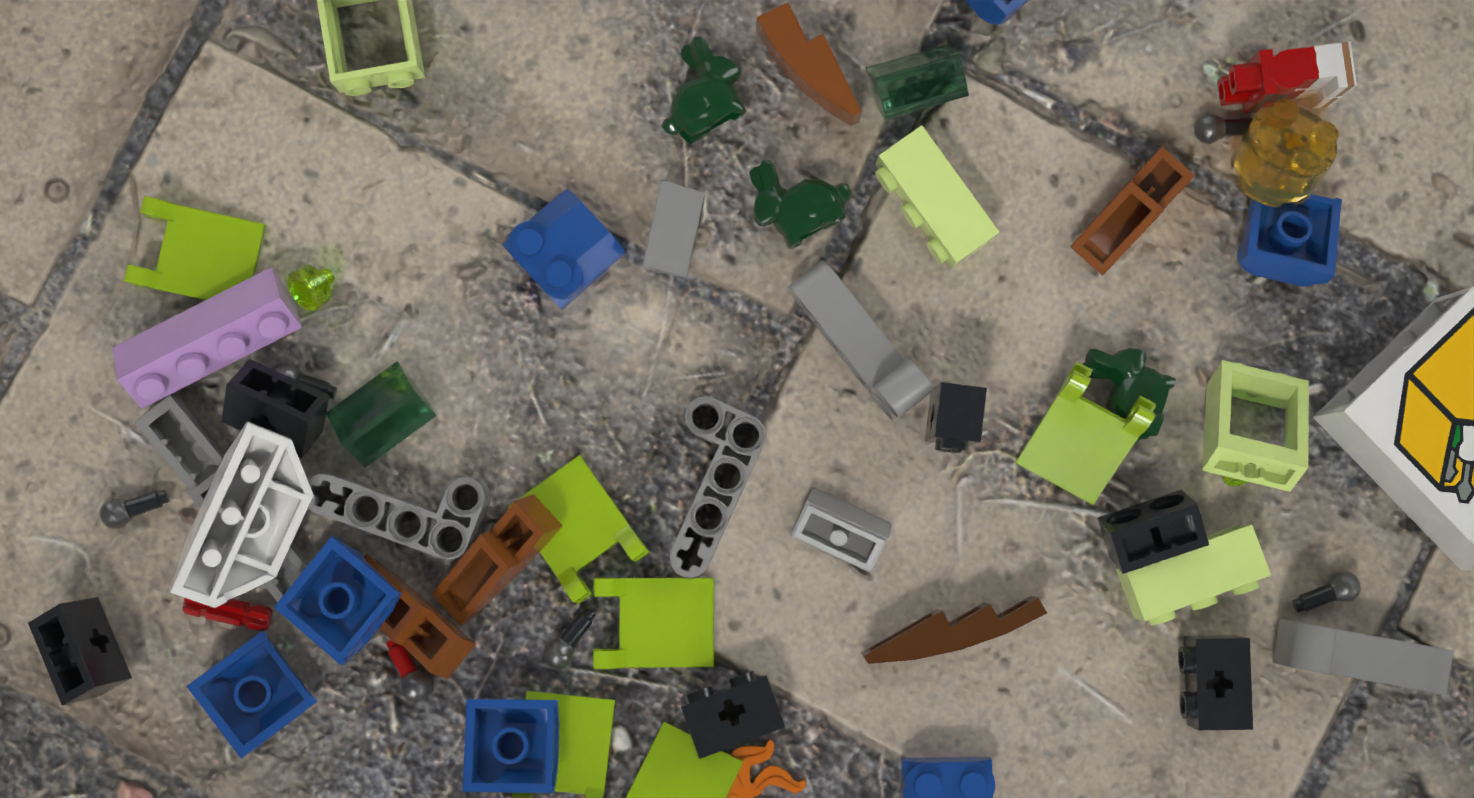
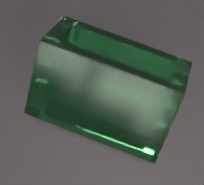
(918, 81)
(380, 414)

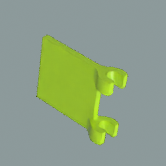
(199, 251)
(1082, 442)
(588, 523)
(659, 622)
(582, 743)
(677, 772)

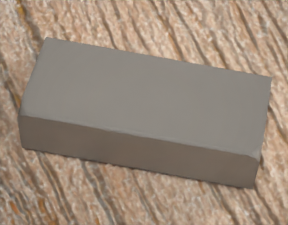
(673, 229)
(842, 529)

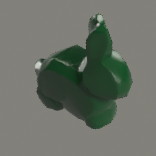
(708, 98)
(796, 210)
(1130, 381)

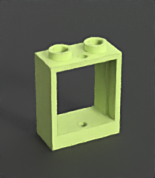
(360, 81)
(1231, 454)

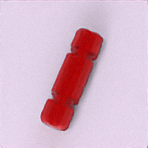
(232, 612)

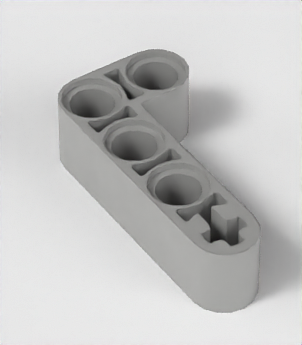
(859, 341)
(709, 491)
(392, 510)
(1363, 656)

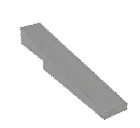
(196, 459)

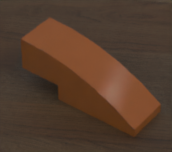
(808, 63)
(1132, 210)
(496, 558)
(423, 628)

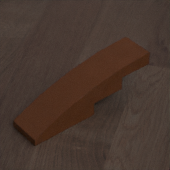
(937, 636)

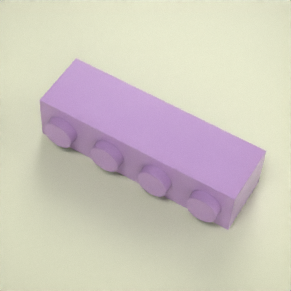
(206, 338)

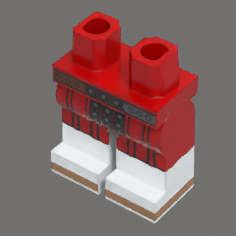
(1311, 72)

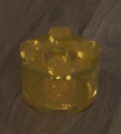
(1284, 154)

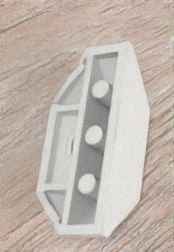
(244, 519)

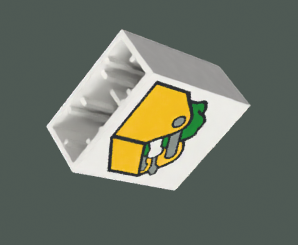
(1414, 422)

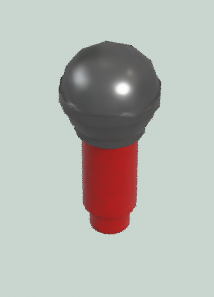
(414, 683)

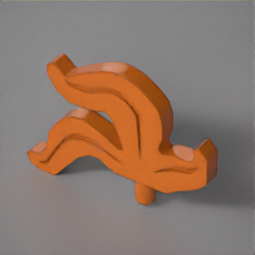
(770, 775)

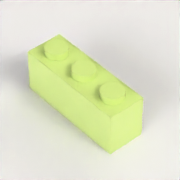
(935, 198)
(1196, 577)

